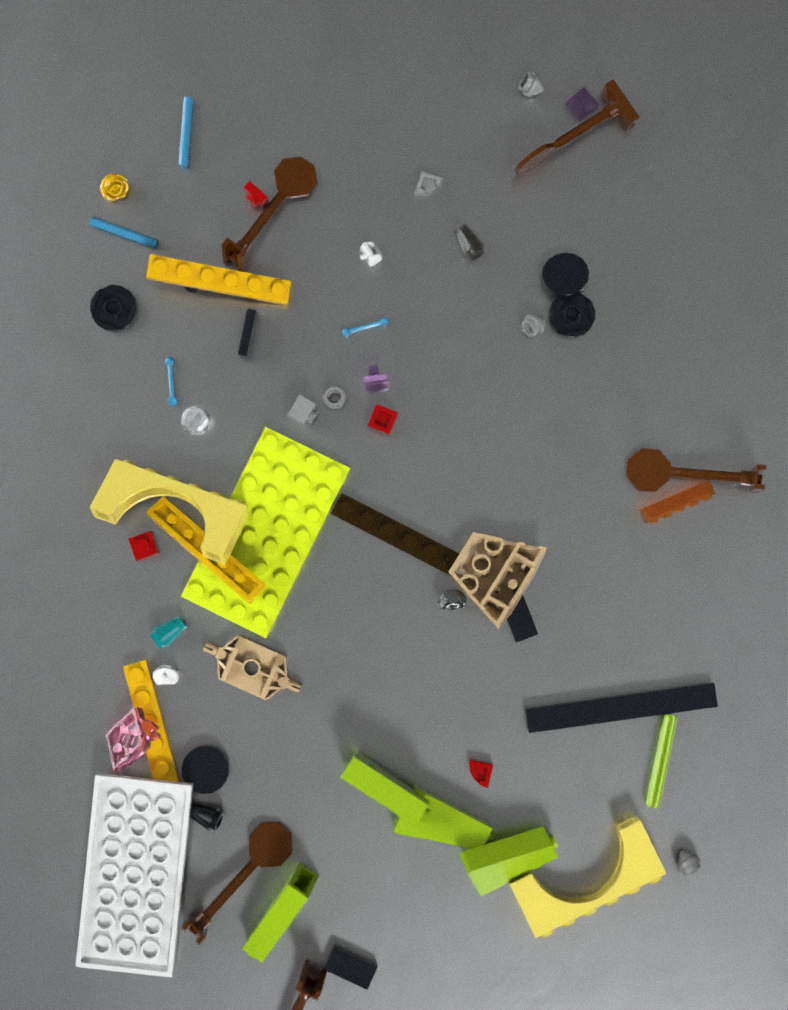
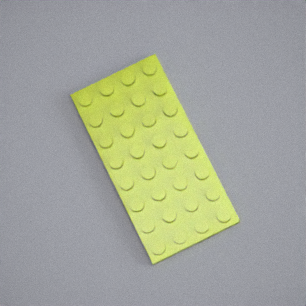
(287, 503)

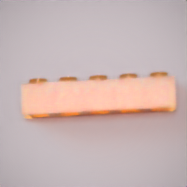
(677, 502)

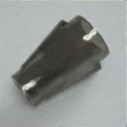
(470, 244)

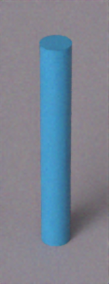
(185, 132)
(124, 232)

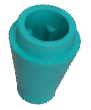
(165, 633)

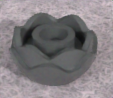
(452, 600)

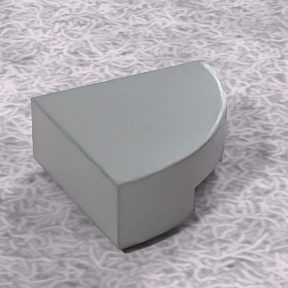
(427, 184)

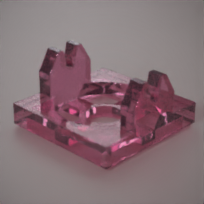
(123, 755)

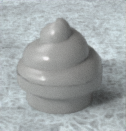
(531, 84)
(533, 325)
(688, 863)

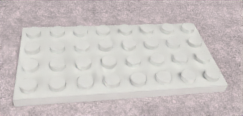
(134, 875)

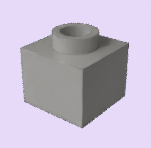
(303, 411)

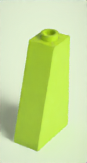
(386, 789)
(446, 824)
(508, 858)
(281, 912)

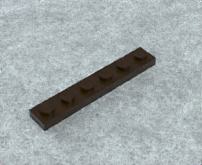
(394, 533)

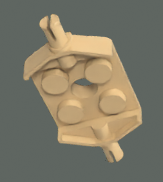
(271, 673)

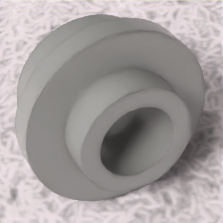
(334, 390)

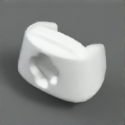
(370, 253)
(165, 675)

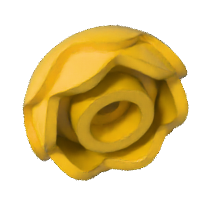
(114, 186)

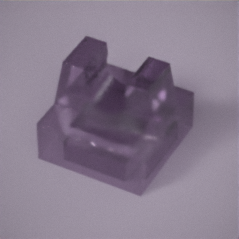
(582, 104)
(375, 382)

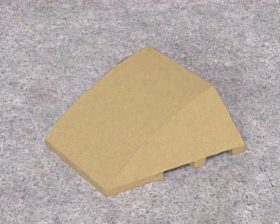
(496, 573)

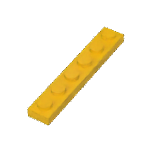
(218, 279)
(191, 537)
(145, 696)

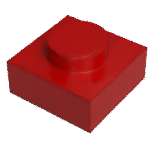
(255, 196)
(382, 419)
(143, 545)

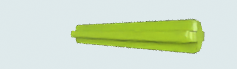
(661, 761)

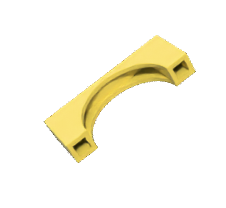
(130, 484)
(636, 867)

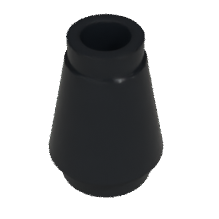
(206, 816)

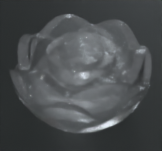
(195, 427)

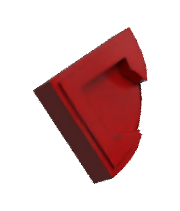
(481, 771)

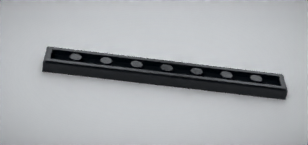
(621, 707)

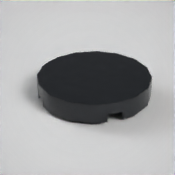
(565, 275)
(114, 308)
(571, 316)
(206, 769)

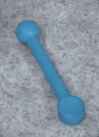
(346, 331)
(172, 400)

